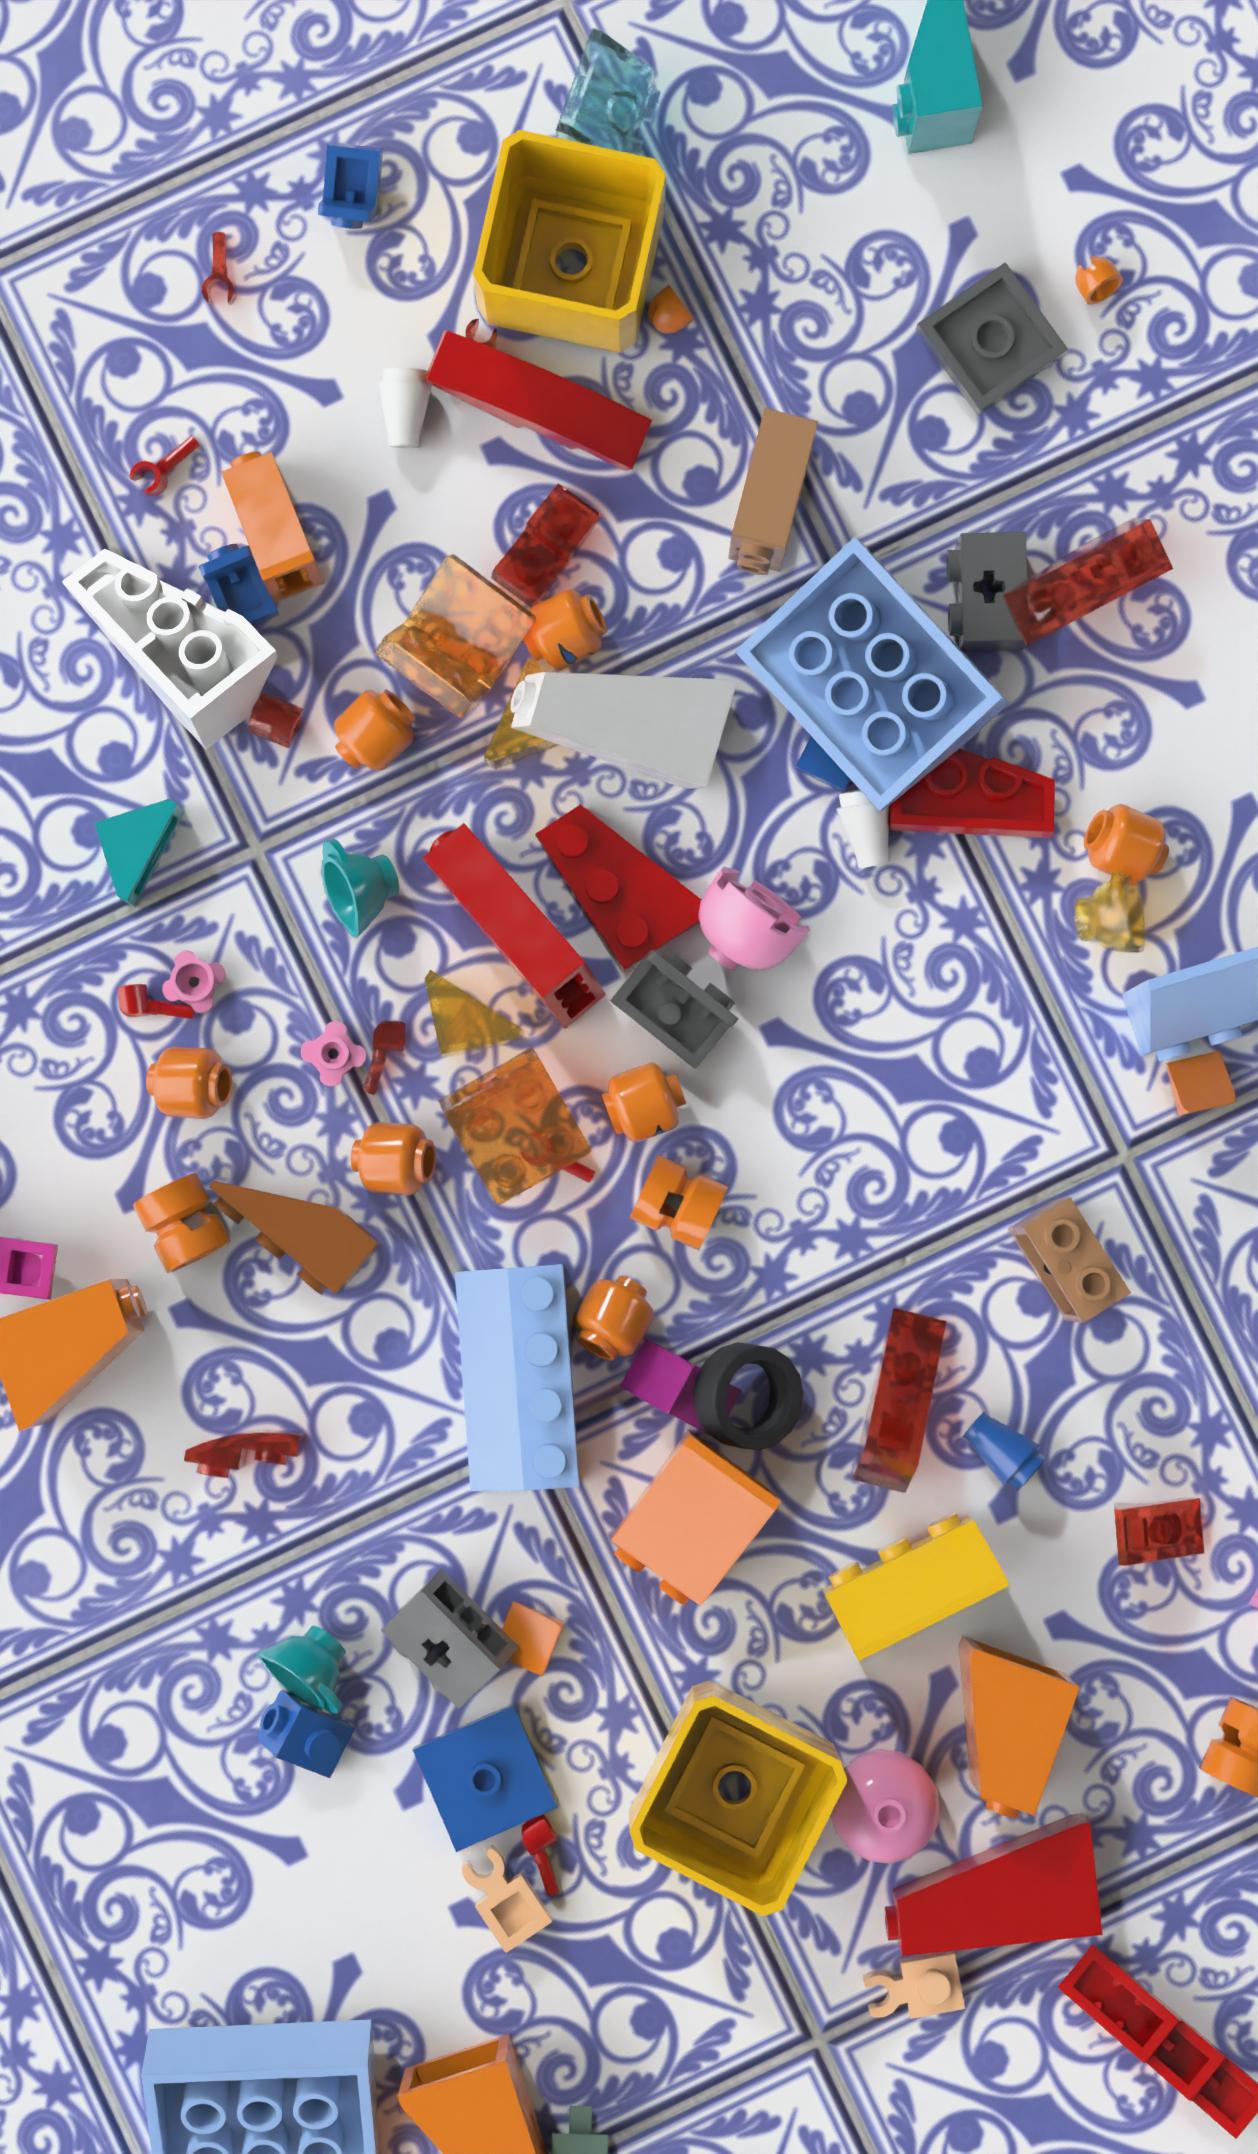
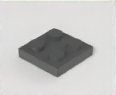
(991, 339)

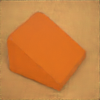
(1200, 1083)
(534, 1634)

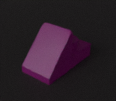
(668, 1383)

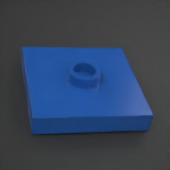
(485, 1777)

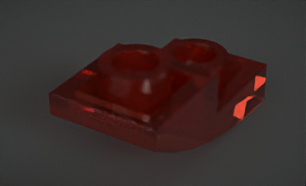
(546, 546)
(230, 1451)

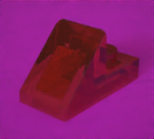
(1158, 1530)

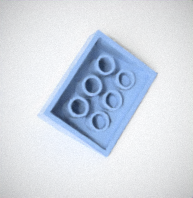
(871, 675)
(1195, 1004)
(262, 2089)

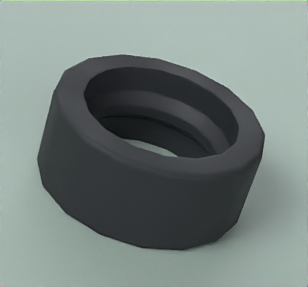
(784, 1399)

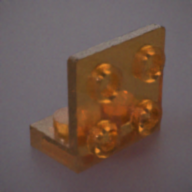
(457, 637)
(514, 1126)

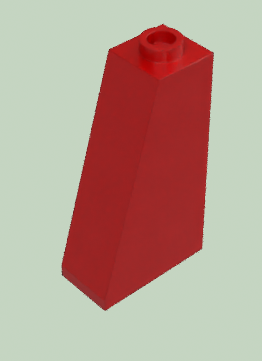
(514, 925)
(1006, 1895)

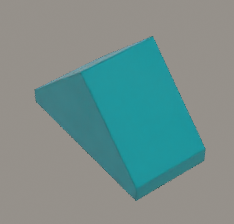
(135, 845)

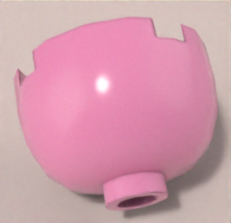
(748, 923)
(886, 1807)

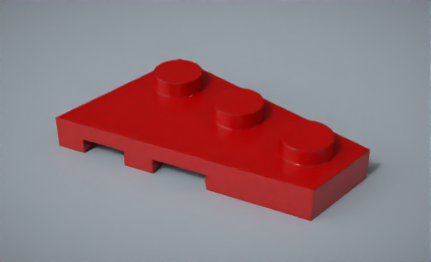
(977, 798)
(618, 886)

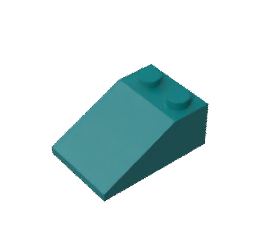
(940, 89)

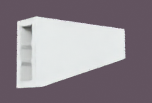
(637, 722)

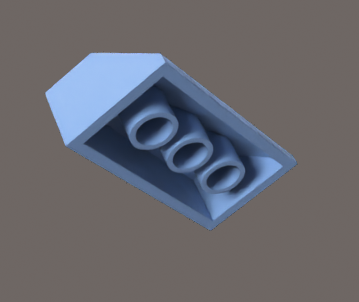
(517, 1379)

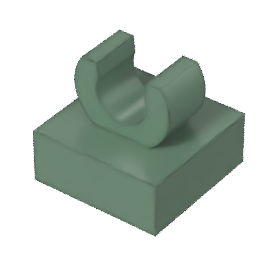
(579, 2137)

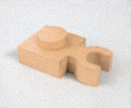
(510, 1906)
(927, 1985)

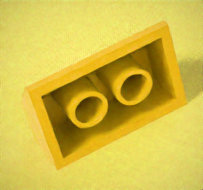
(913, 1585)

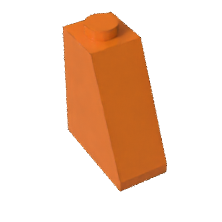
(271, 525)

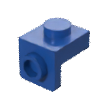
(351, 184)
(238, 584)
(304, 1734)

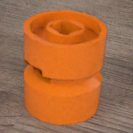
(696, 1211)
(181, 1222)
(1236, 1753)

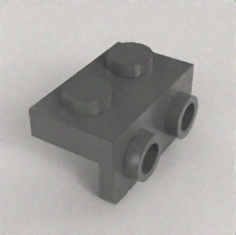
(674, 1007)

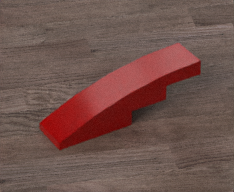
(537, 399)
(1163, 2040)

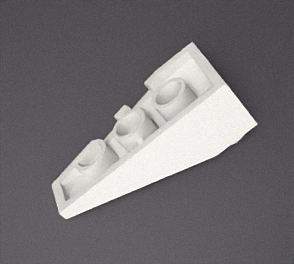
(189, 653)

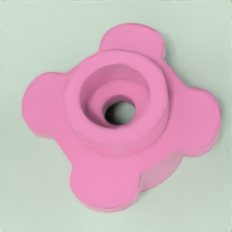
(187, 967)
(333, 1038)

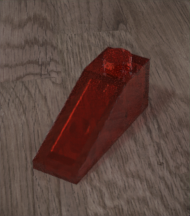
(1087, 579)
(900, 1401)

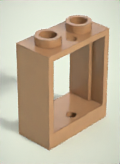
(771, 491)
(1081, 1272)

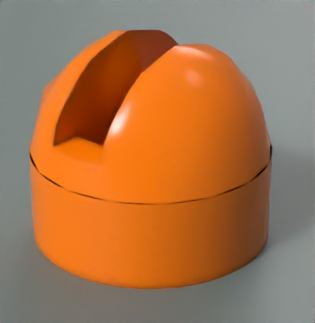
(1098, 280)
(668, 312)

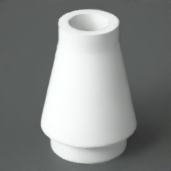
(404, 405)
(865, 828)

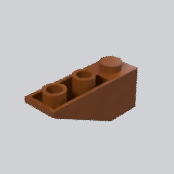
(315, 1235)

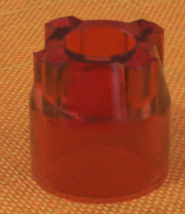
(275, 720)

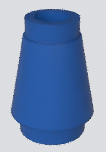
(1004, 1451)

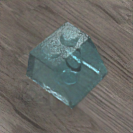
(609, 97)

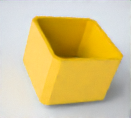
(562, 198)
(744, 1846)

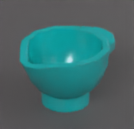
(356, 885)
(307, 1667)

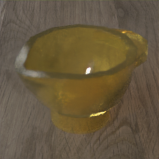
(1113, 915)

